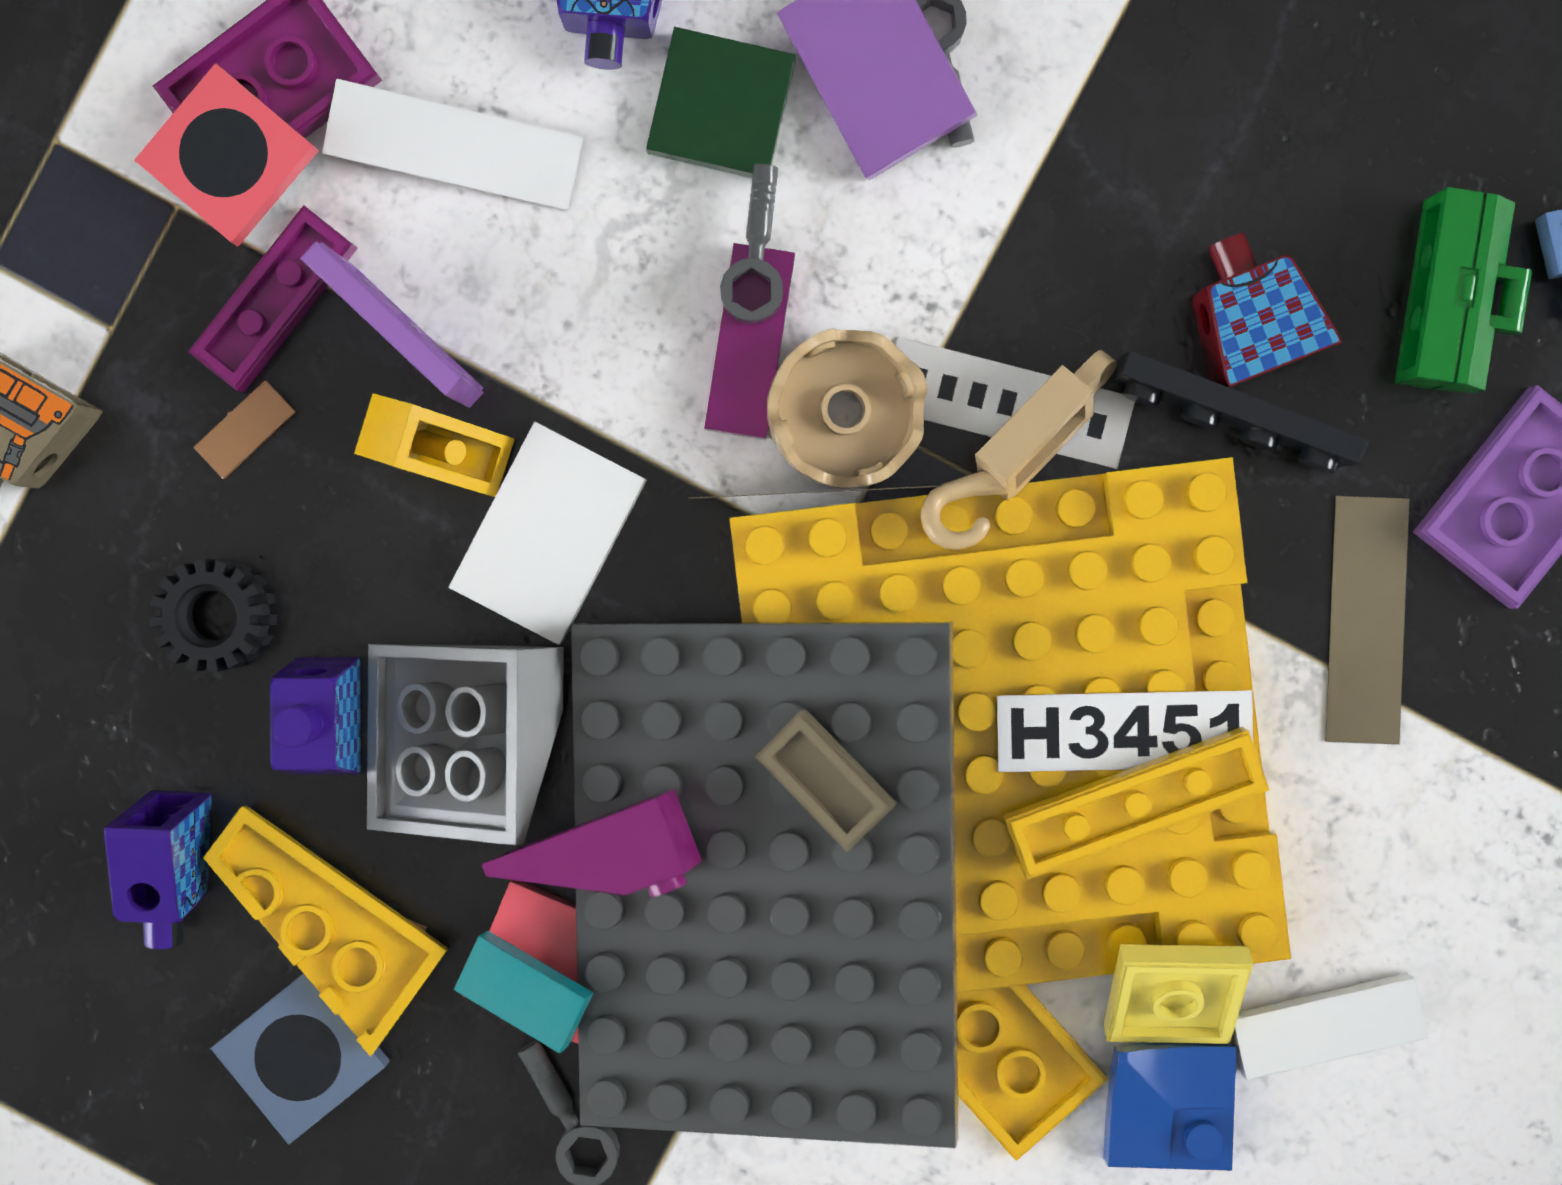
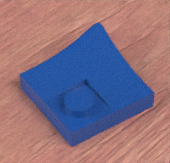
(1171, 1106)

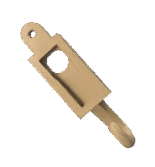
(1021, 447)

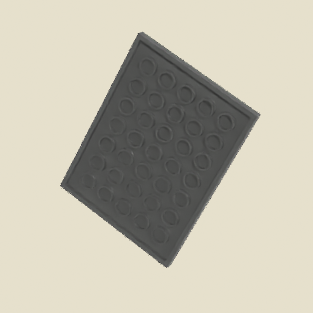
(786, 973)

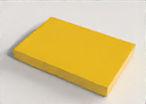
(1019, 1066)

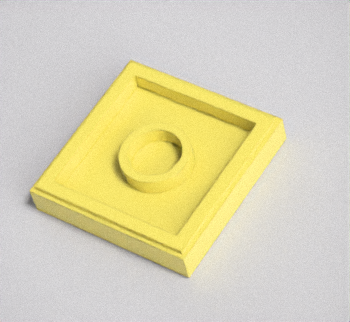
(1177, 993)

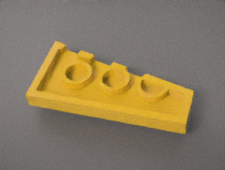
(337, 933)

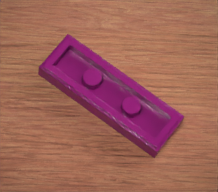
(268, 303)
(748, 353)

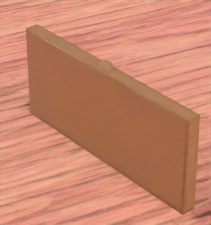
(244, 429)

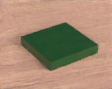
(720, 102)

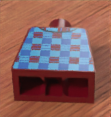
(1257, 315)

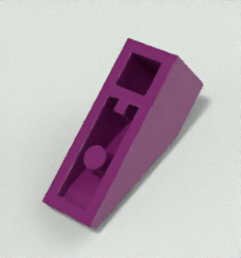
(611, 854)

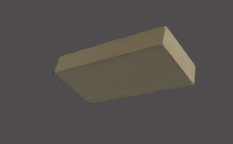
(825, 780)

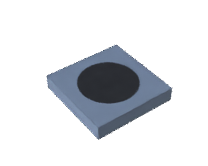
(297, 1059)

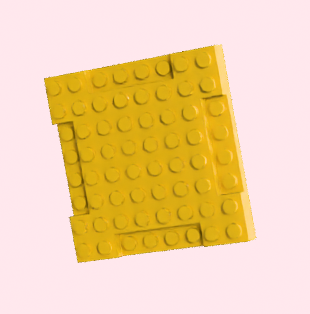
(1068, 593)

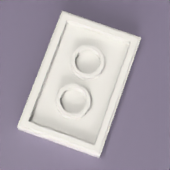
(547, 533)

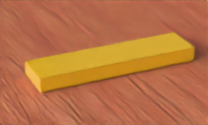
(1136, 802)

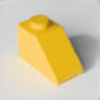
(434, 445)

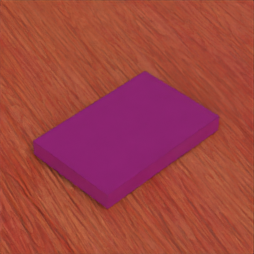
(283, 56)

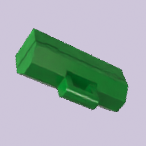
(1452, 292)

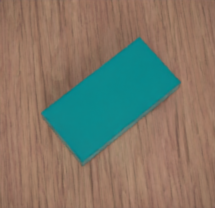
(523, 991)

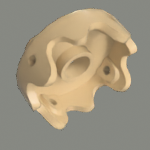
(890, 398)

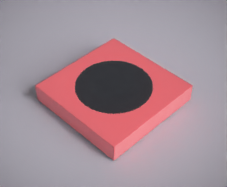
(226, 155)

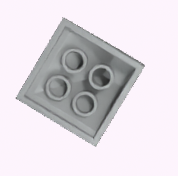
(460, 737)

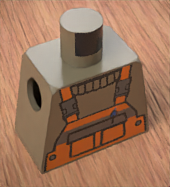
(37, 425)

